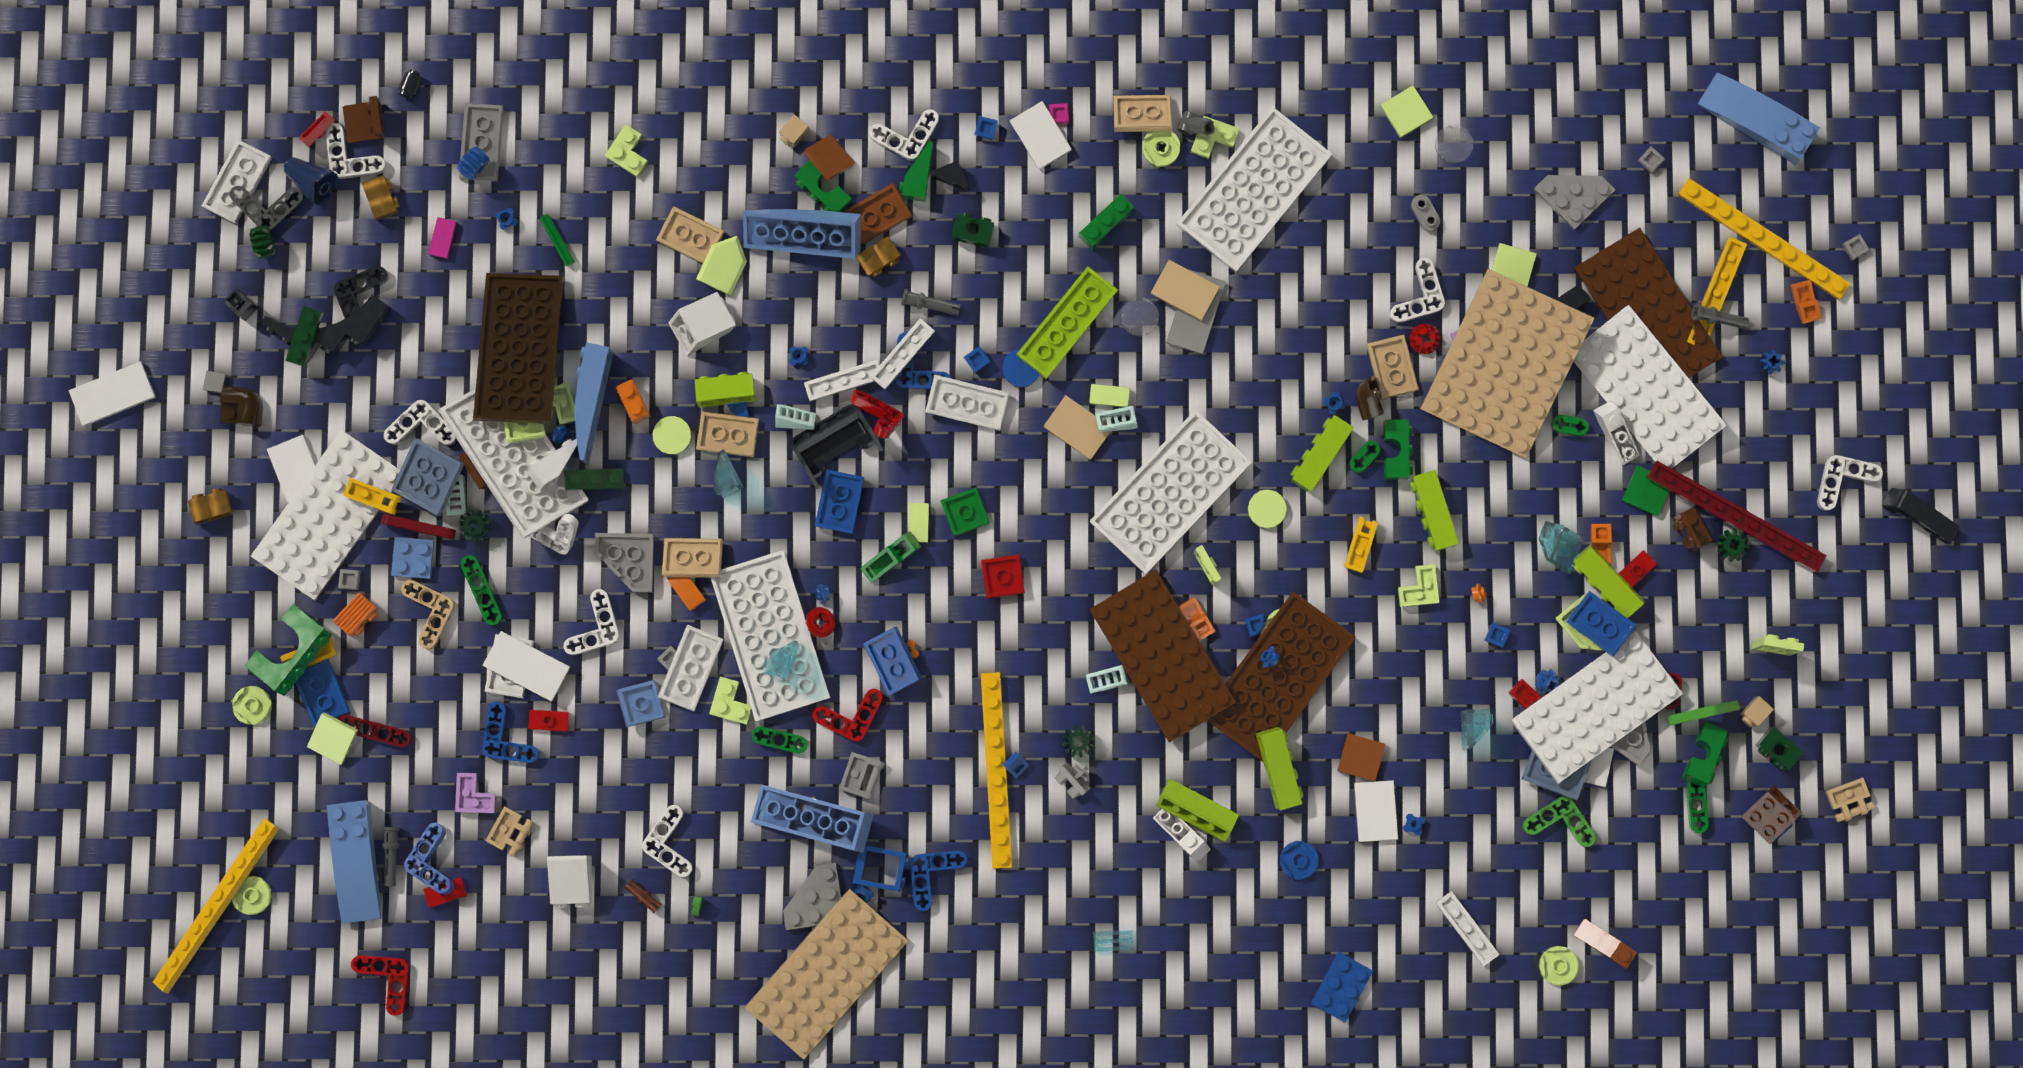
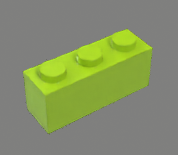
(725, 389)

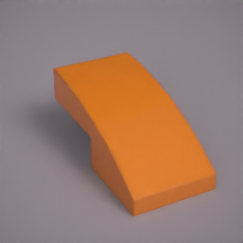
(1805, 301)
(1601, 539)
(687, 591)
(1196, 618)

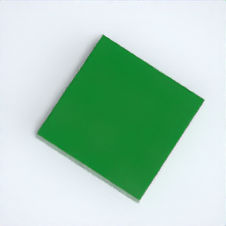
(1644, 493)
(965, 512)

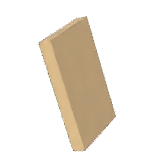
(1142, 113)
(689, 235)
(1185, 290)
(1392, 367)
(1076, 427)
(727, 432)
(692, 557)

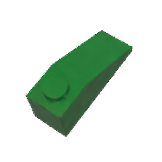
(917, 177)

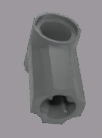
(1193, 124)

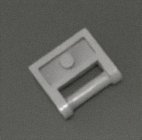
(855, 774)

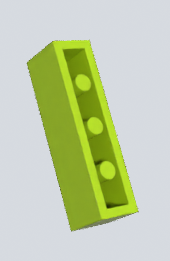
(1321, 454)
(1434, 511)
(1608, 581)
(1279, 768)
(1197, 810)

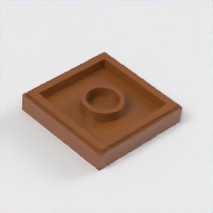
(829, 157)
(1361, 757)

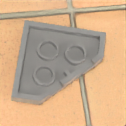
(1574, 196)
(628, 557)
(1634, 745)
(813, 898)

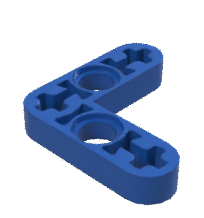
(914, 375)
(497, 739)
(422, 860)
(929, 866)

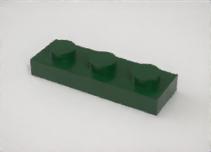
(304, 336)
(594, 479)

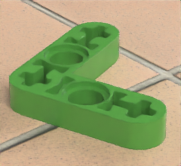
(1704, 712)
(1566, 816)

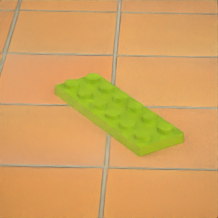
(1067, 322)

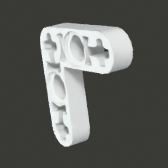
(905, 143)
(348, 164)
(1428, 295)
(424, 418)
(1843, 470)
(557, 539)
(599, 633)
(661, 839)

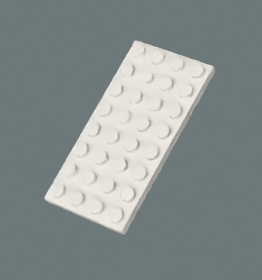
(1254, 189)
(1648, 388)
(506, 468)
(1170, 492)
(320, 522)
(760, 618)
(1596, 708)

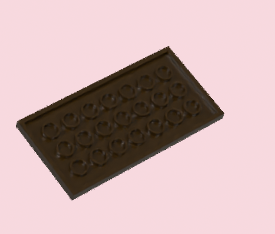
(518, 348)

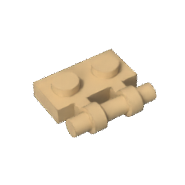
(1848, 793)
(504, 828)

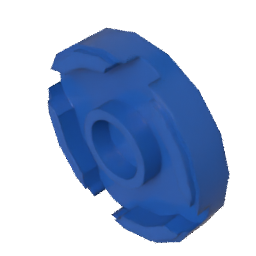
(1017, 371)
(1299, 860)

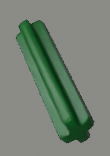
(557, 240)

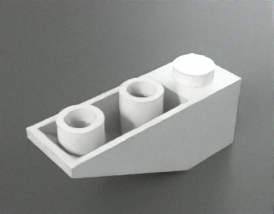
(1616, 431)
(547, 470)
(1182, 835)

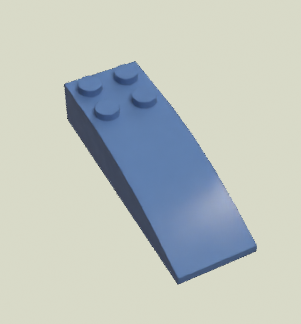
(1759, 117)
(803, 231)
(589, 395)
(818, 821)
(354, 861)

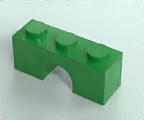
(809, 178)
(1105, 221)
(1398, 432)
(1712, 740)

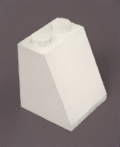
(701, 323)
(570, 880)

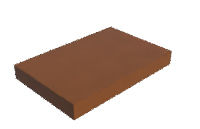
(880, 212)

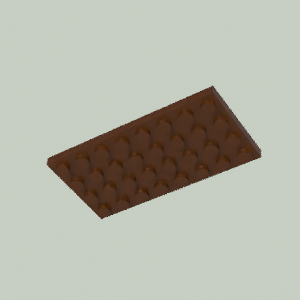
(1635, 276)
(1162, 656)
(1276, 695)

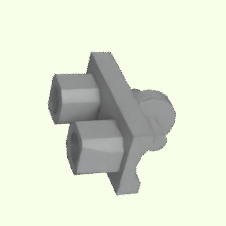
(1076, 777)

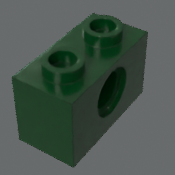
(981, 238)
(1790, 751)

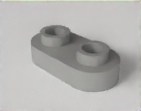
(1424, 213)

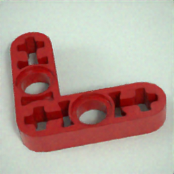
(889, 416)
(850, 724)
(393, 977)

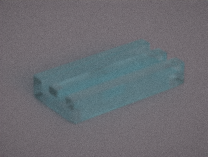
(1096, 941)

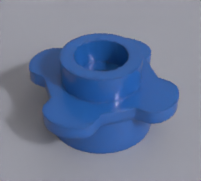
(500, 216)
(803, 356)
(1339, 403)
(560, 434)
(822, 593)
(1270, 657)
(1412, 819)
(864, 893)

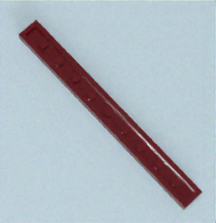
(1736, 516)

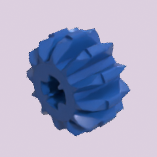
(473, 163)

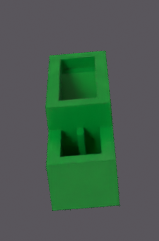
(890, 557)

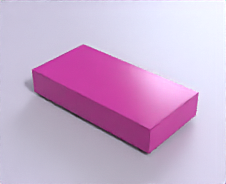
(442, 238)

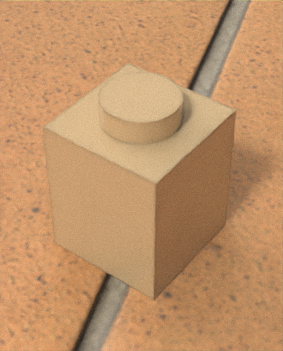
(793, 131)
(1756, 712)

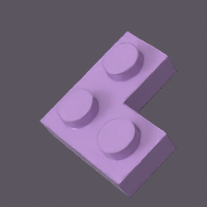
(467, 797)

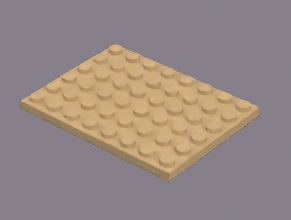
(1507, 363)

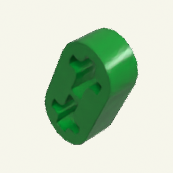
(1570, 421)
(1361, 453)

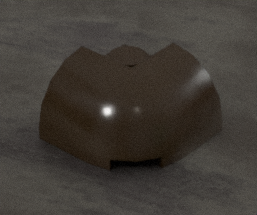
(1368, 399)
(240, 406)

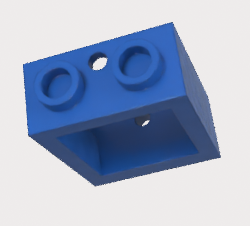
(860, 864)

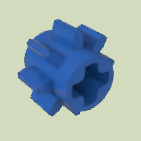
(1768, 365)
(1547, 681)

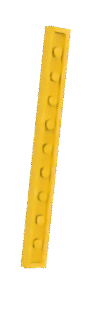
(1763, 239)
(996, 771)
(215, 905)

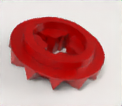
(1416, 341)
(826, 617)

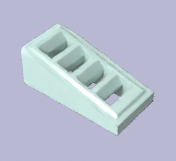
(788, 418)
(1125, 425)
(453, 512)
(1124, 677)

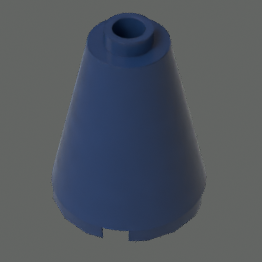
(311, 179)

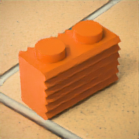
(632, 401)
(356, 615)

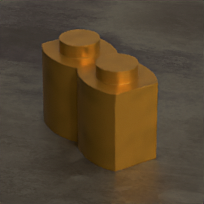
(380, 197)
(878, 257)
(210, 506)

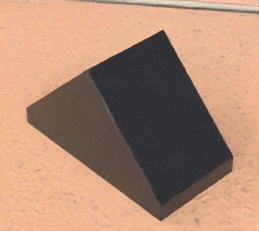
(951, 175)
(240, 304)

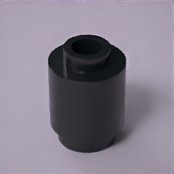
(409, 84)

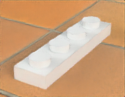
(902, 354)
(841, 381)
(1467, 928)

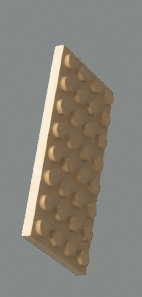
(826, 974)

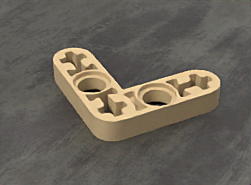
(435, 606)

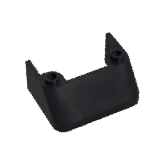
(832, 438)

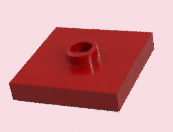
(1002, 576)

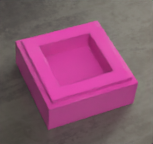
(1059, 113)

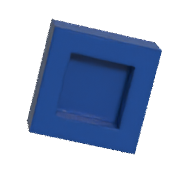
(986, 128)
(977, 359)
(1497, 635)
(1016, 765)

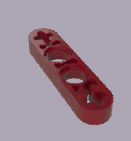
(419, 527)
(374, 731)

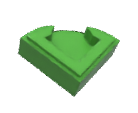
(697, 903)

